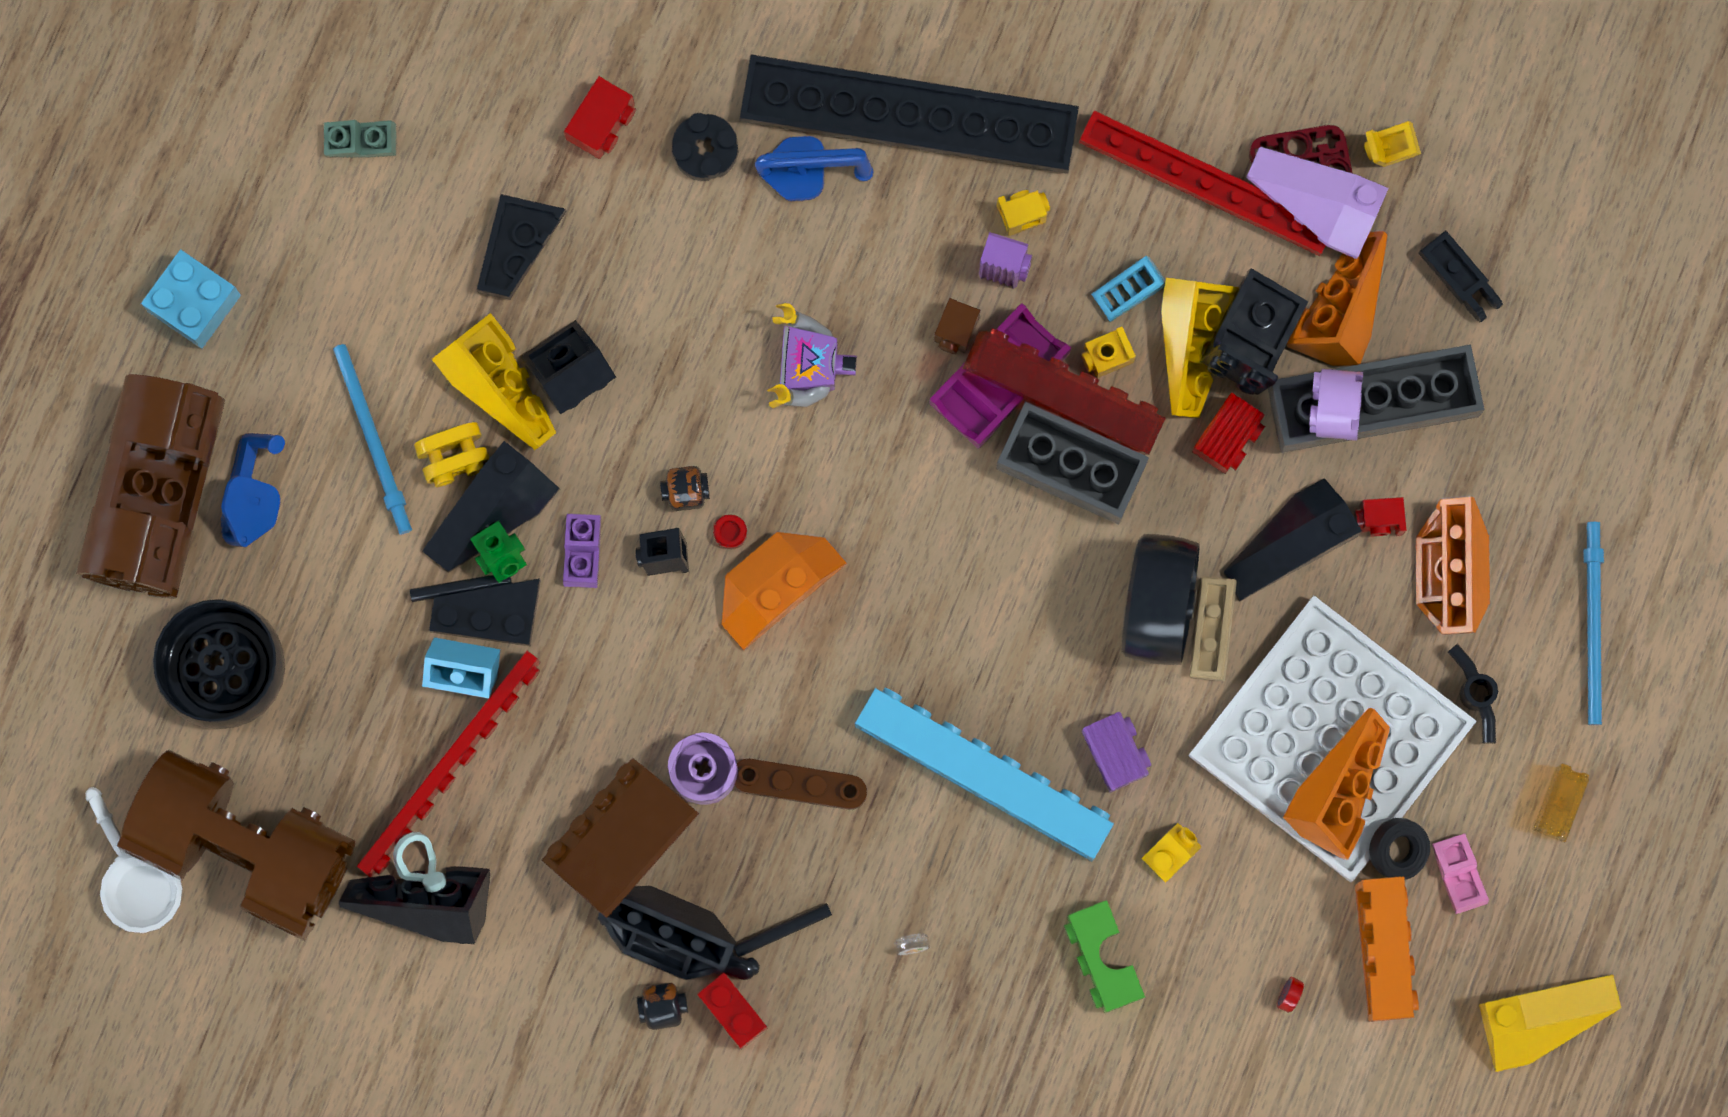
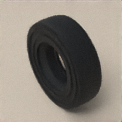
(1384, 837)

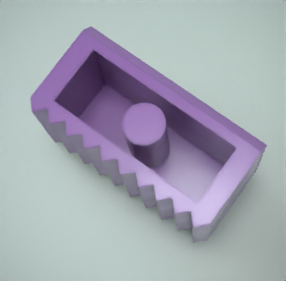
(1005, 260)
(1116, 752)

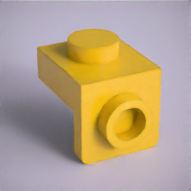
(1392, 144)
(1172, 852)

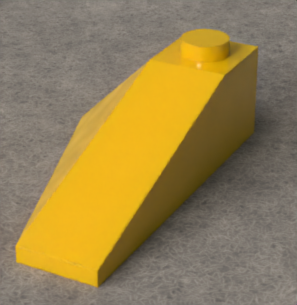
(1189, 321)
(488, 374)
(1537, 1022)

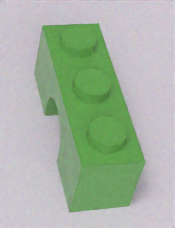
(1111, 986)

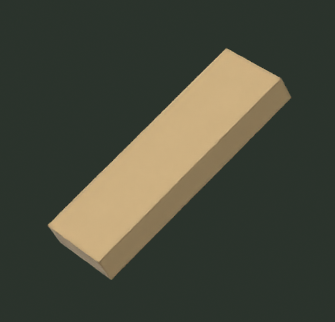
(1213, 628)

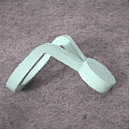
(433, 880)

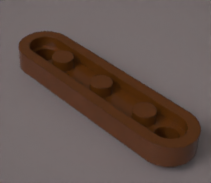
(800, 784)

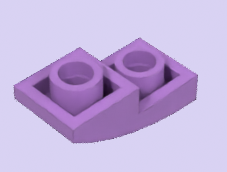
(582, 550)

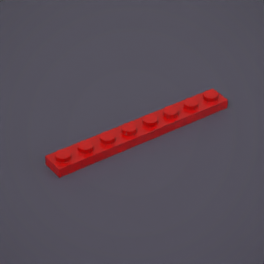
(1196, 179)
(459, 754)

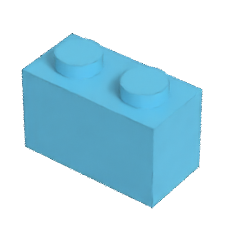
(461, 667)

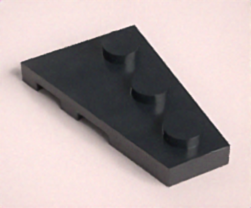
(515, 242)
(489, 614)

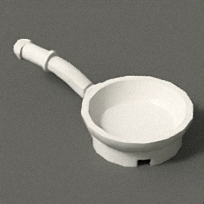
(132, 891)

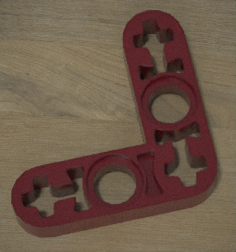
(1337, 156)

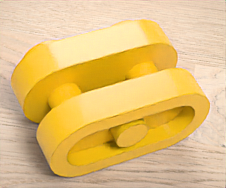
(443, 471)

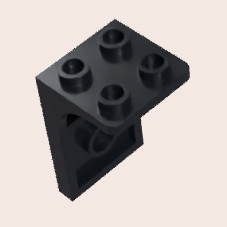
(1254, 333)

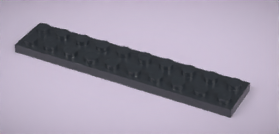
(909, 113)

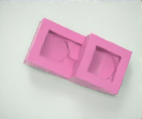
(1460, 873)

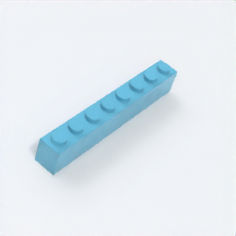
(984, 774)

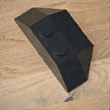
(669, 933)

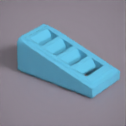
(1133, 271)

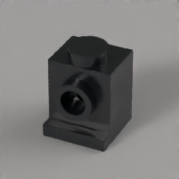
(663, 552)

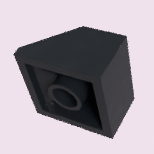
(568, 367)

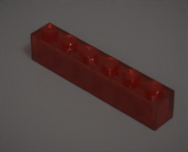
(1064, 392)

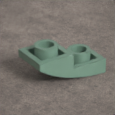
(359, 139)

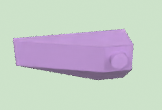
(1325, 199)

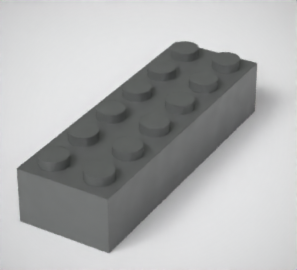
(1394, 398)

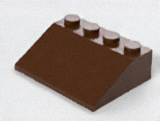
(619, 836)

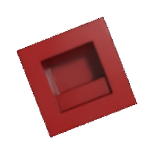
(1382, 516)

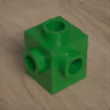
(498, 552)

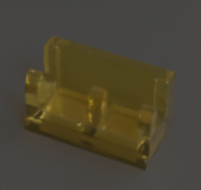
(1561, 803)

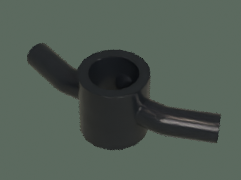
(1484, 708)

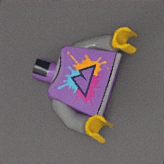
(807, 360)

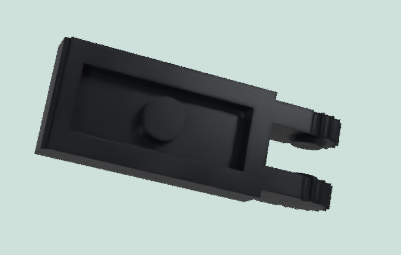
(1459, 274)

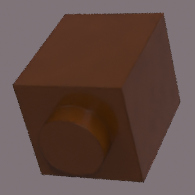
(956, 327)

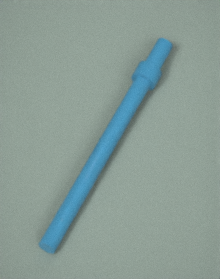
(394, 499)
(1594, 557)

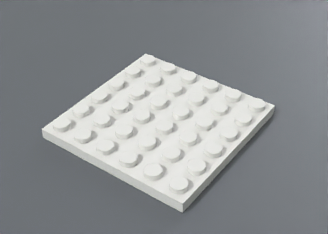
(1303, 705)

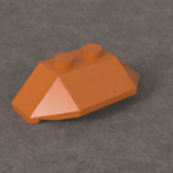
(1453, 567)
(775, 582)

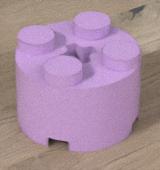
(1338, 404)
(695, 750)

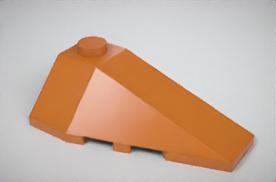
(1343, 314)

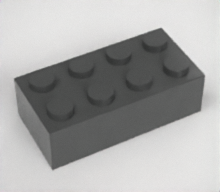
(1072, 463)

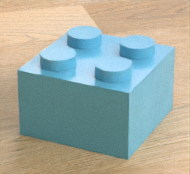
(191, 299)

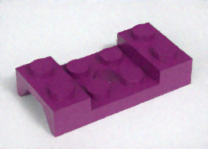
(980, 406)

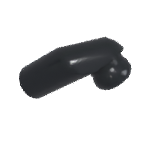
(742, 968)

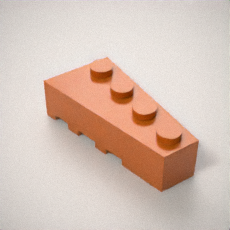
(1385, 949)

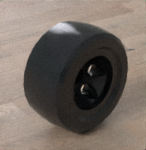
(1160, 599)
(227, 706)

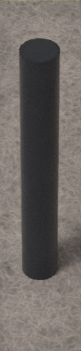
(460, 586)
(782, 930)

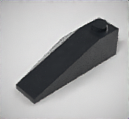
(1300, 533)

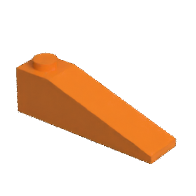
(1333, 796)

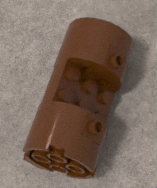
(151, 485)
(185, 813)

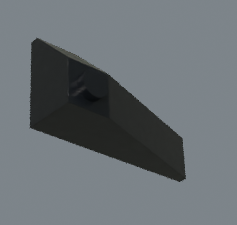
(503, 490)
(446, 915)

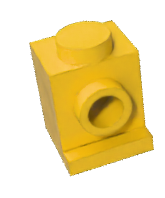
(1023, 211)
(1122, 353)

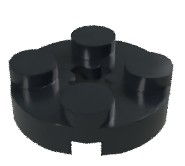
(701, 128)

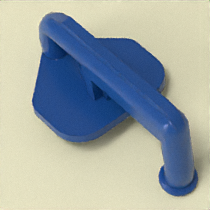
(798, 166)
(249, 504)

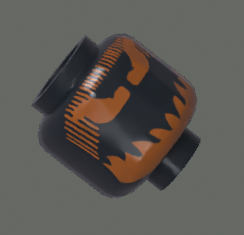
(685, 488)
(661, 1006)

